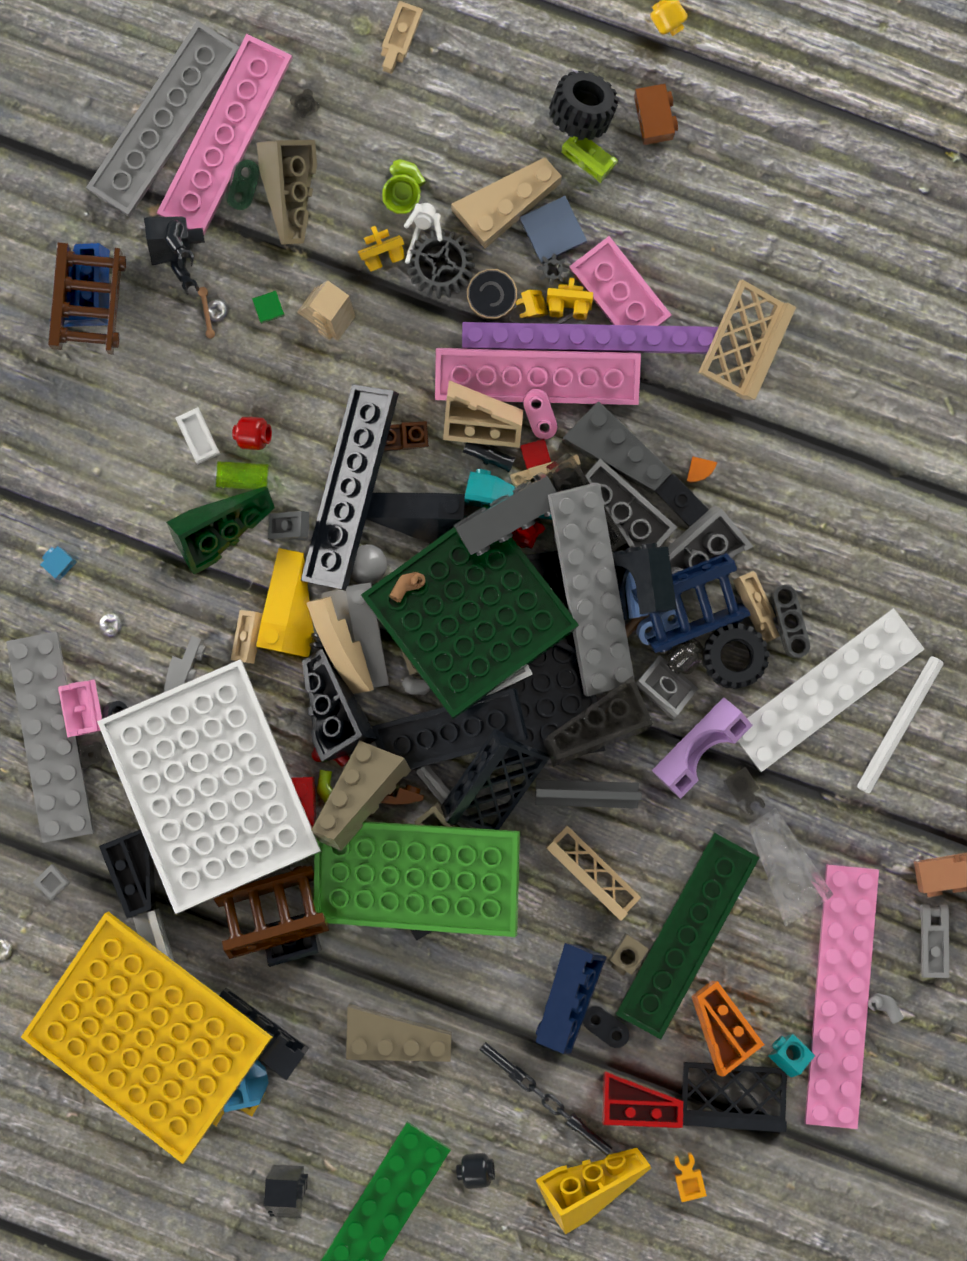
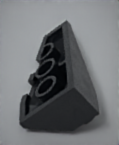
(334, 711)

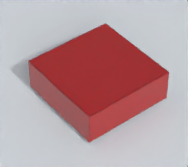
(535, 453)

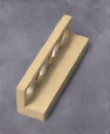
(586, 880)

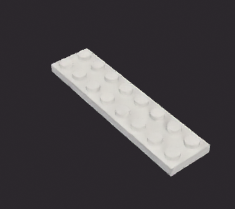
(829, 689)

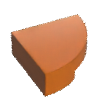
(700, 469)

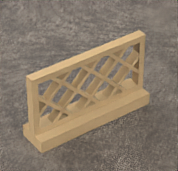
(761, 354)

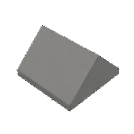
(665, 687)

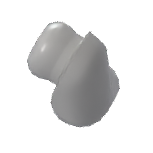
(415, 686)
(887, 1004)

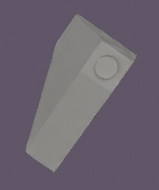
(362, 627)

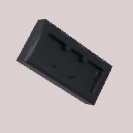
(681, 500)

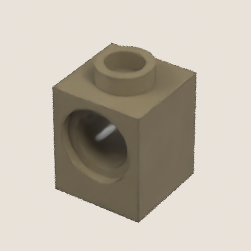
(639, 950)

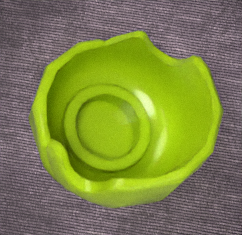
(401, 194)

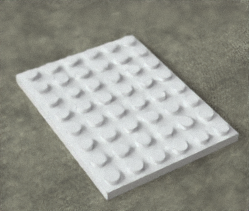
(208, 786)

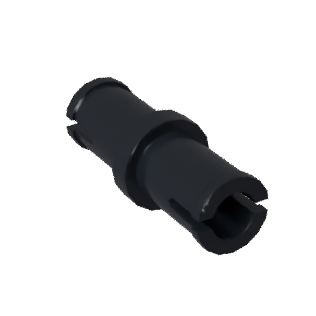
(489, 455)

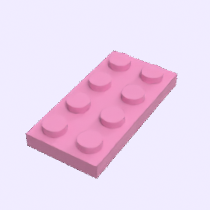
(618, 287)

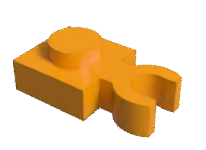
(690, 1181)

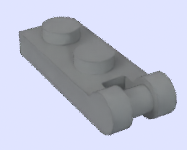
(934, 942)

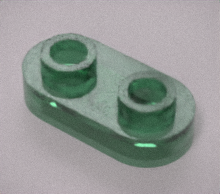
(241, 184)

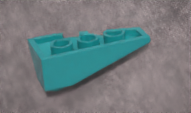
(486, 488)

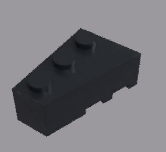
(285, 1191)

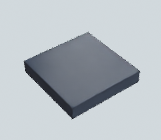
(553, 229)

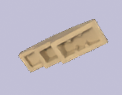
(336, 639)

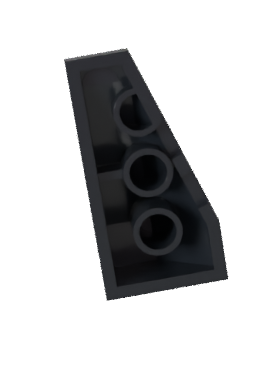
(417, 514)

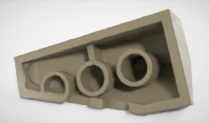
(287, 176)

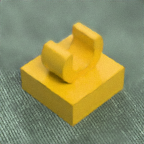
(533, 303)

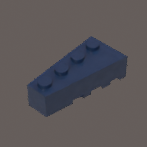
(569, 997)

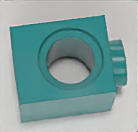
(801, 1055)

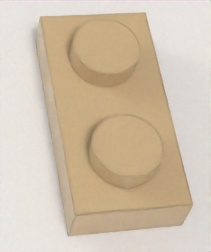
(246, 636)

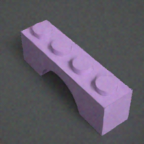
(720, 725)

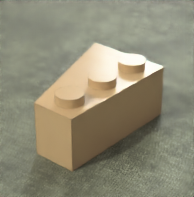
(480, 418)

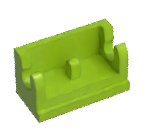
(589, 157)

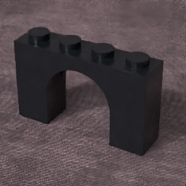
(651, 575)

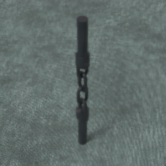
(518, 1075)

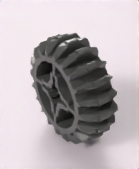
(451, 268)

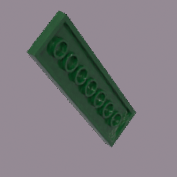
(687, 935)

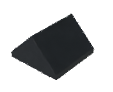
(292, 950)

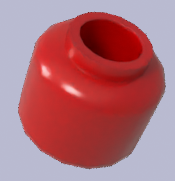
(252, 433)

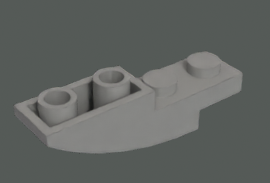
(182, 670)

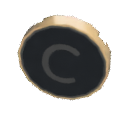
(491, 294)

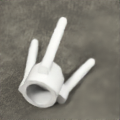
(424, 217)

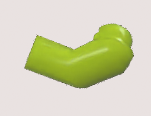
(404, 167)
(323, 787)

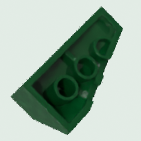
(211, 528)

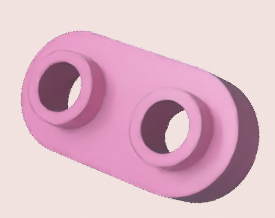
(540, 414)

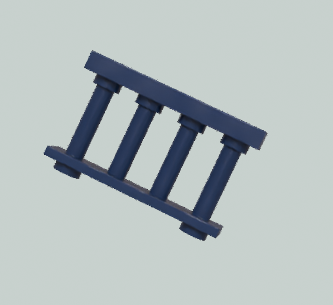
(697, 577)

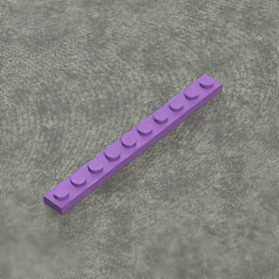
(588, 337)

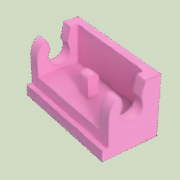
(80, 708)

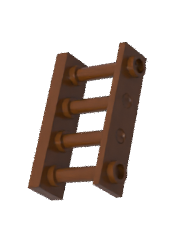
(62, 309)
(287, 930)

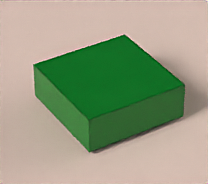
(268, 307)

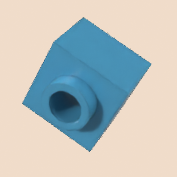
(57, 562)

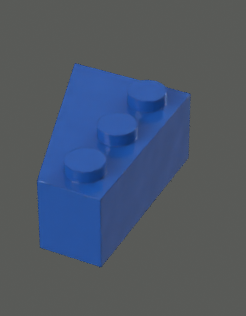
(87, 298)

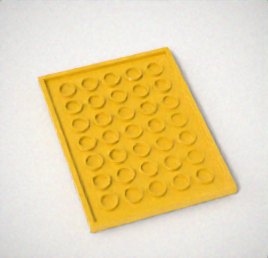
(146, 1037)

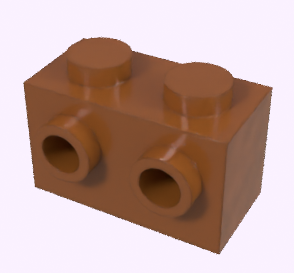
(655, 114)

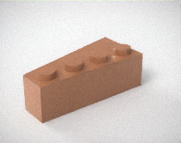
(942, 874)

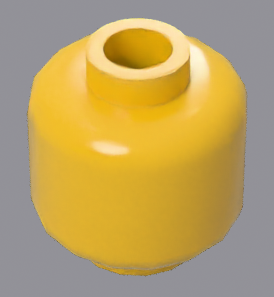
(668, 16)

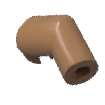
(407, 583)

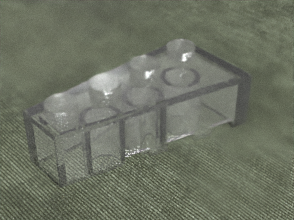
(788, 868)

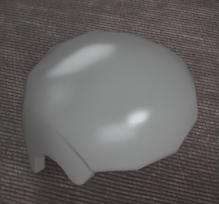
(369, 564)

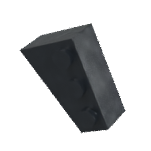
(131, 872)

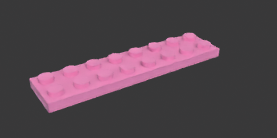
(225, 133)
(562, 375)

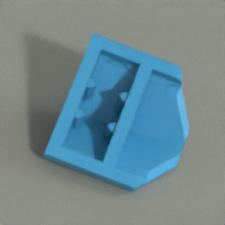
(250, 1090)

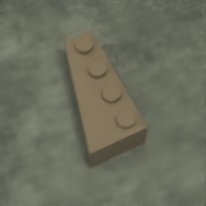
(357, 794)
(392, 1038)

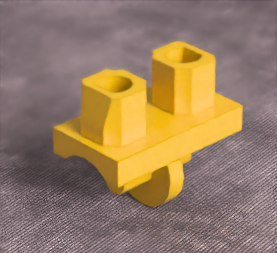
(392, 245)
(569, 297)

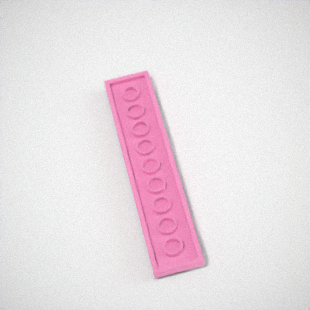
(841, 997)

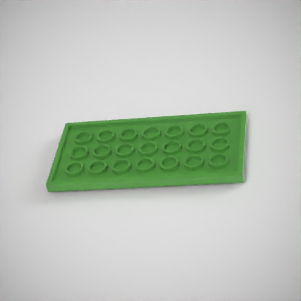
(421, 879)

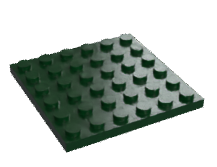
(471, 618)

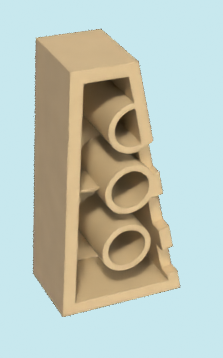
(502, 203)
(328, 310)

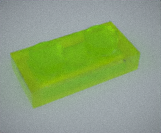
(241, 475)

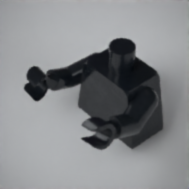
(170, 242)

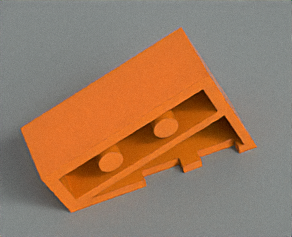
(724, 1028)

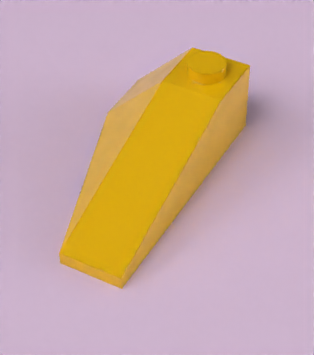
(286, 617)
(586, 1189)

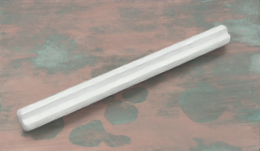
(900, 724)

